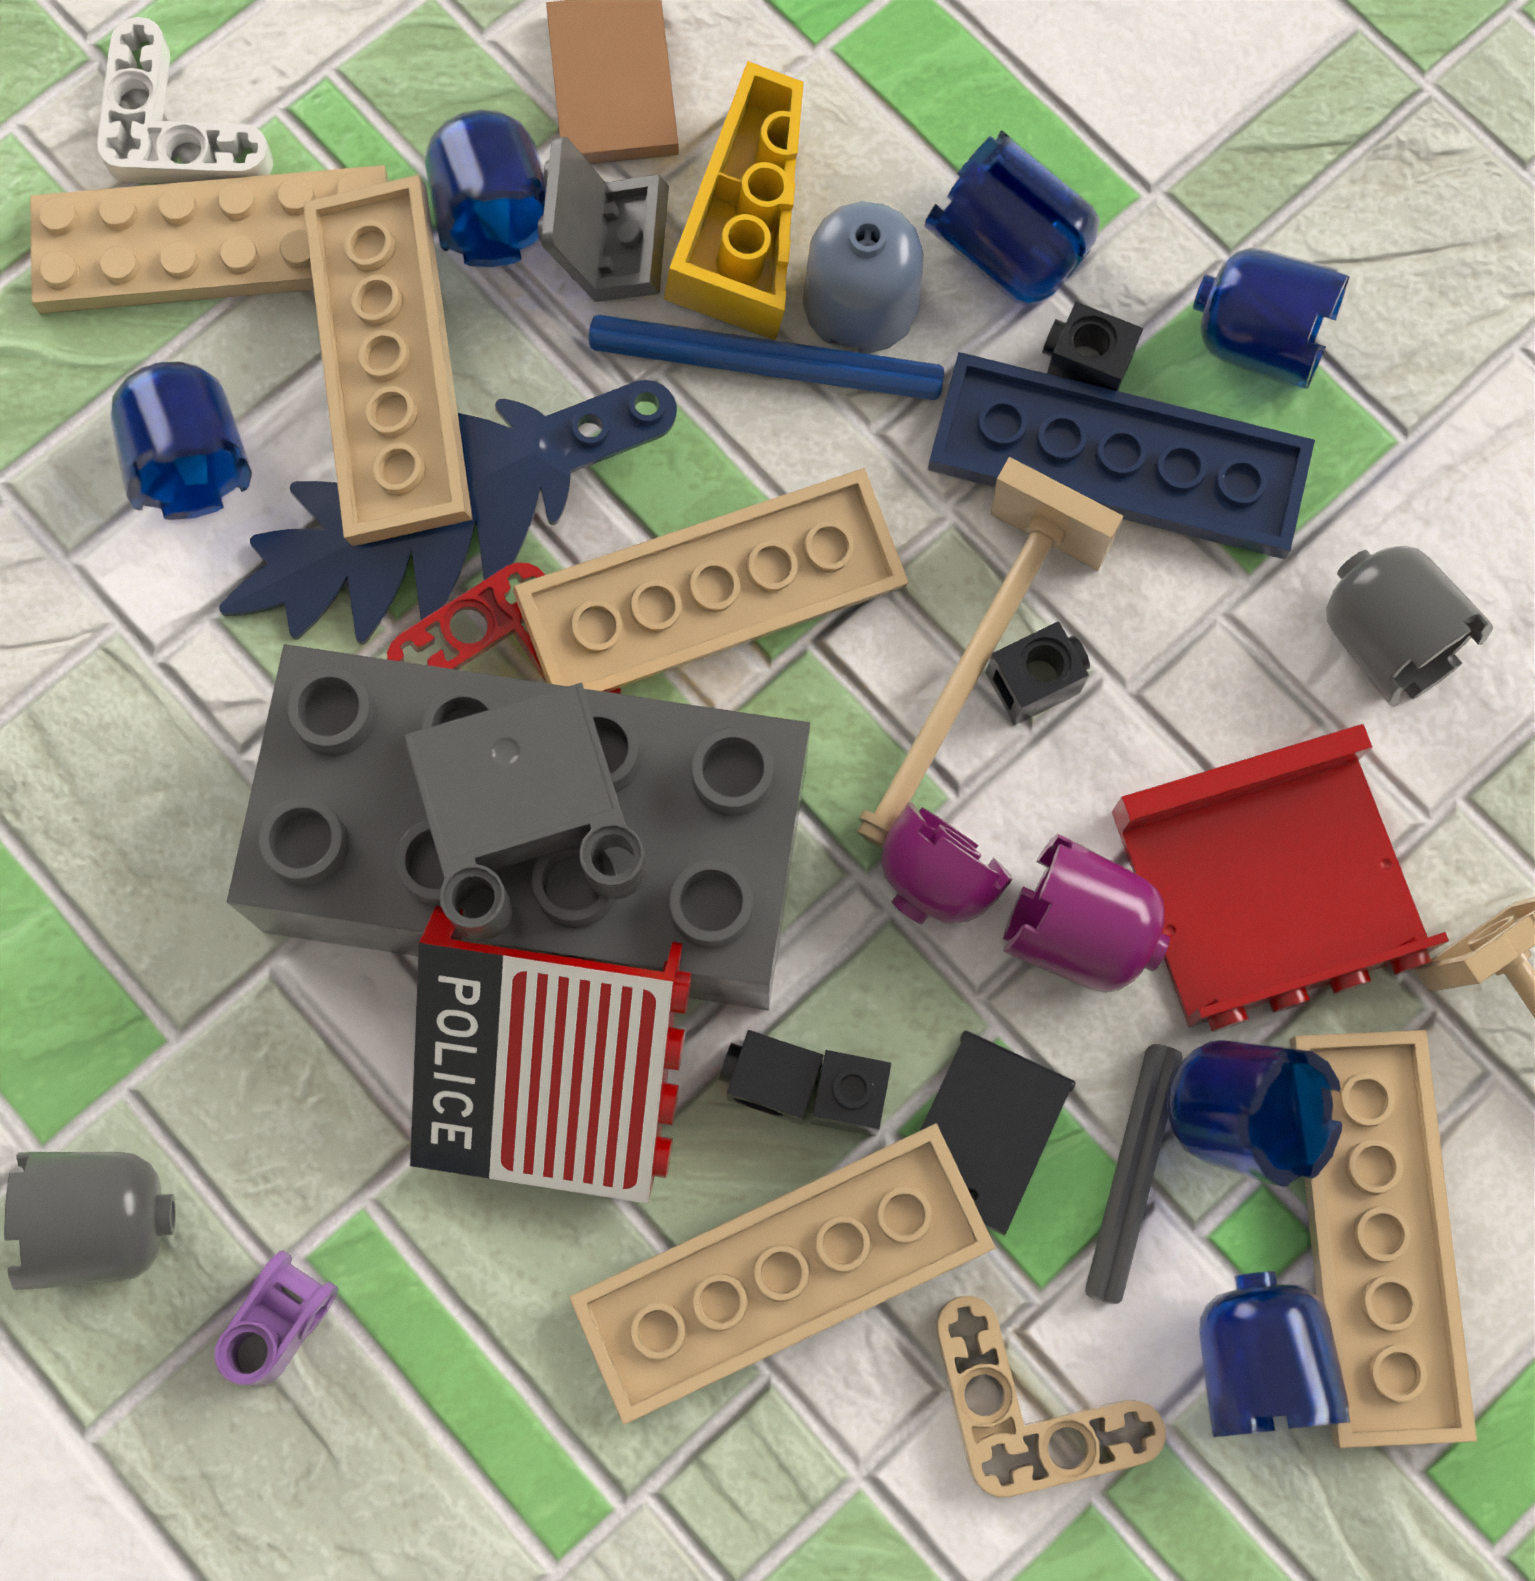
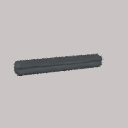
(1133, 1176)

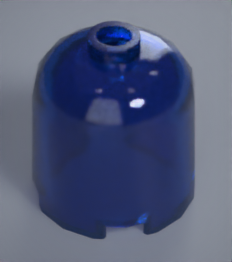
(485, 187)
(1268, 313)
(177, 440)
(1256, 1109)
(1270, 1356)

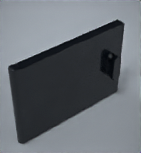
(997, 1122)

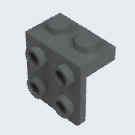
(602, 230)

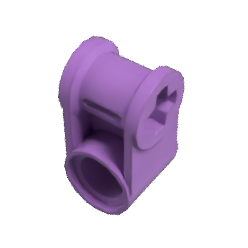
(274, 1317)

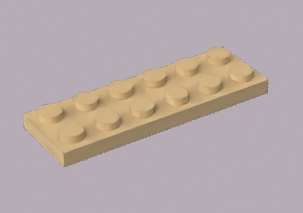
(179, 239)
(386, 362)
(711, 586)
(1389, 1247)
(781, 1273)

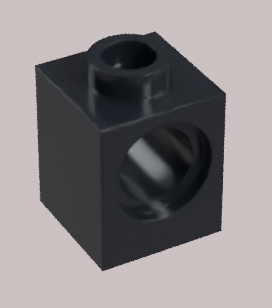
(1089, 327)
(1021, 692)
(771, 1076)
(851, 1093)

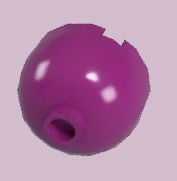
(938, 870)

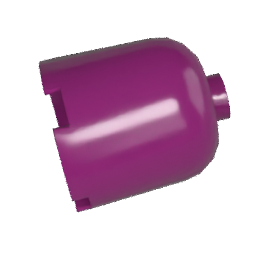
(1088, 919)

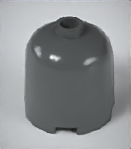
(1402, 620)
(84, 1218)

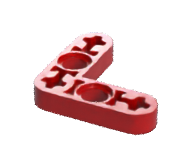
(490, 602)

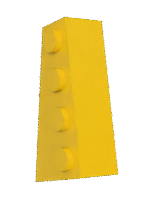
(740, 224)

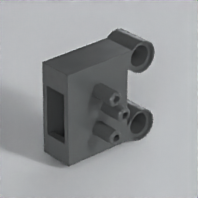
(516, 790)

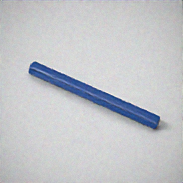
(766, 357)

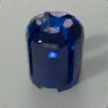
(1015, 221)

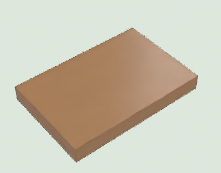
(612, 78)

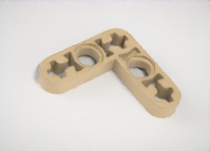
(1007, 1425)

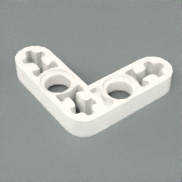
(159, 138)

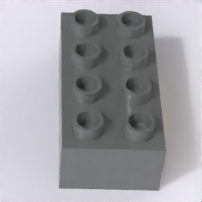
(349, 859)

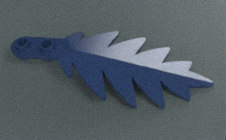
(504, 483)

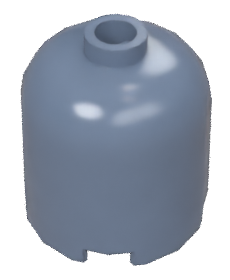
(863, 277)

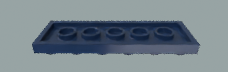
(1126, 453)

